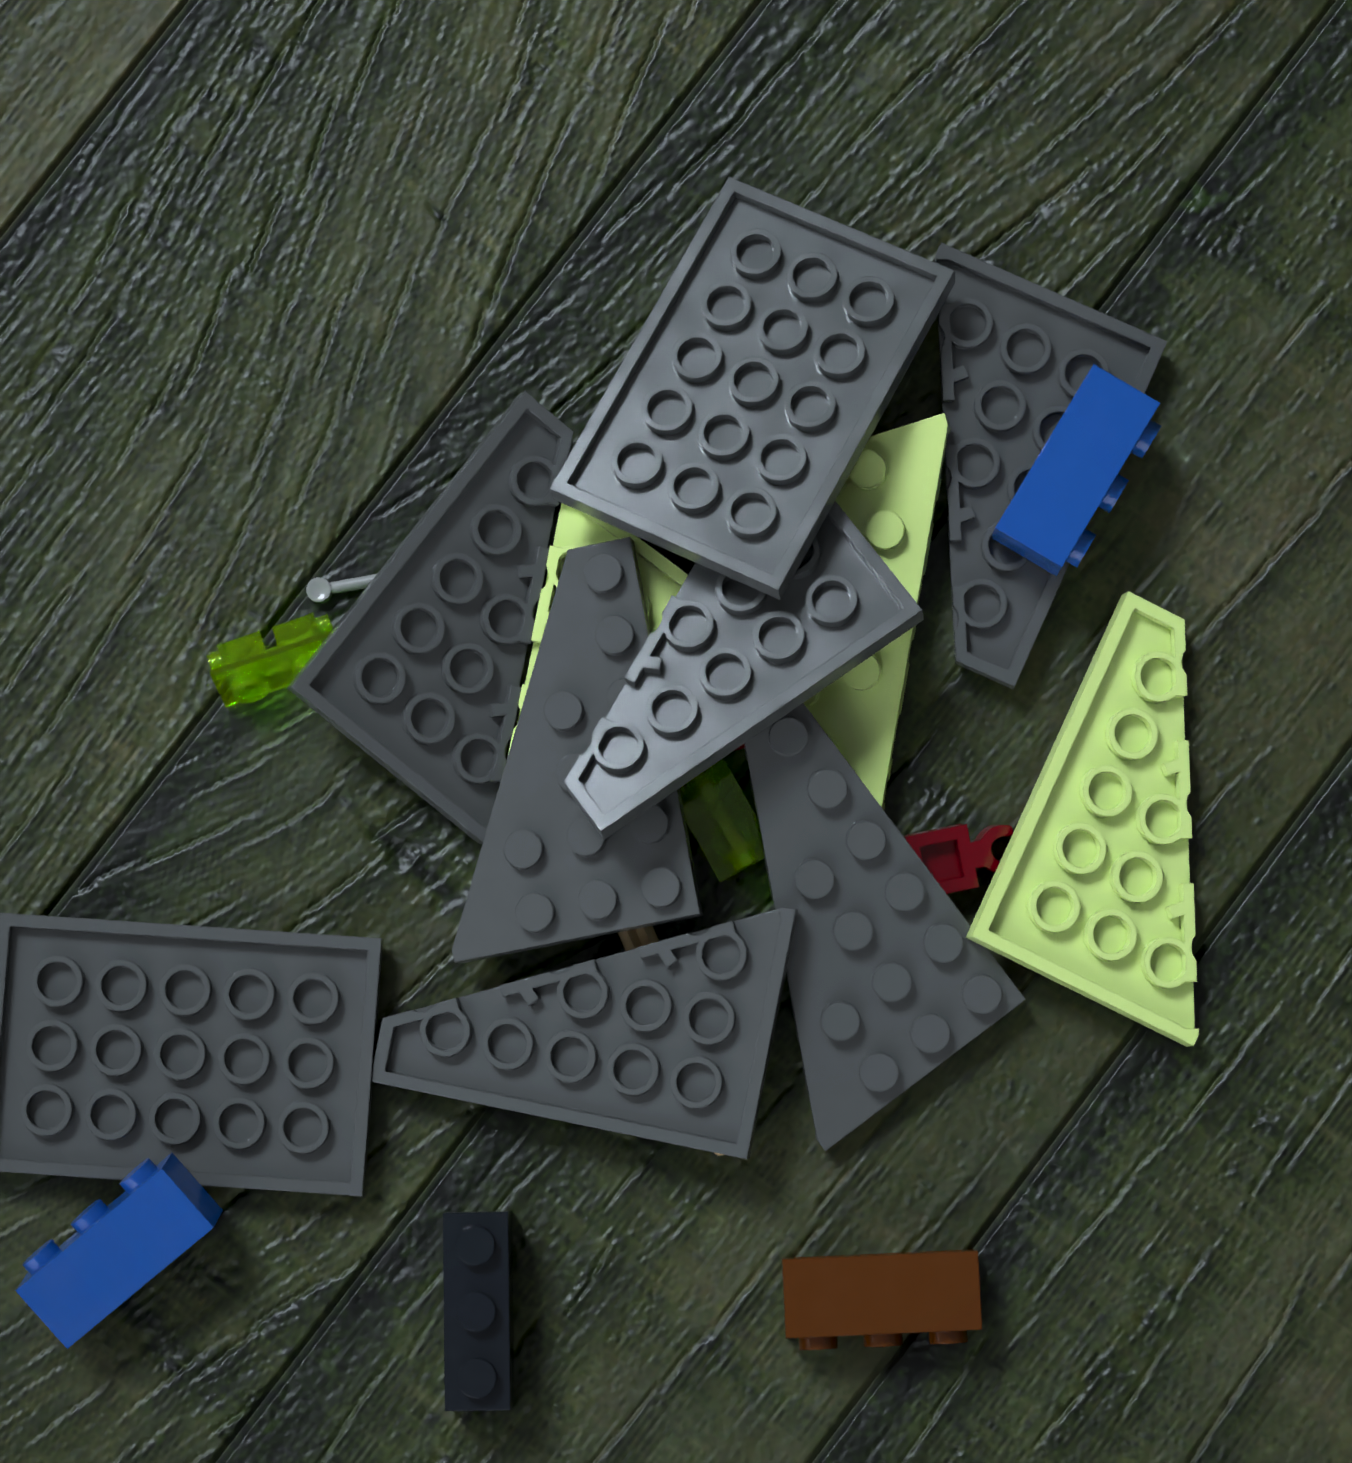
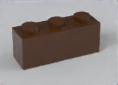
(881, 1297)

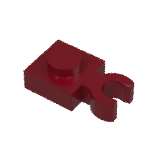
(954, 857)

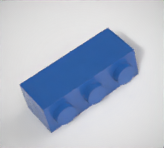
(1078, 472)
(117, 1248)

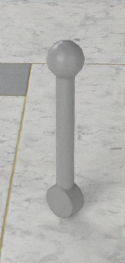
(321, 590)

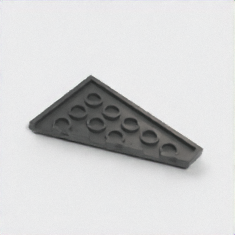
(1006, 378)
(441, 634)
(733, 666)
(542, 862)
(877, 945)
(629, 1043)

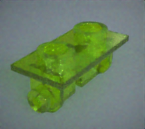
(248, 671)
(722, 821)

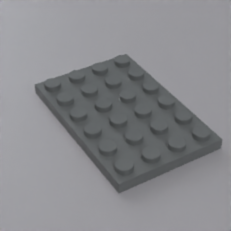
(753, 387)
(187, 1043)

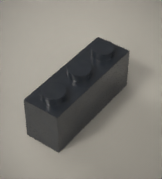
(478, 1311)

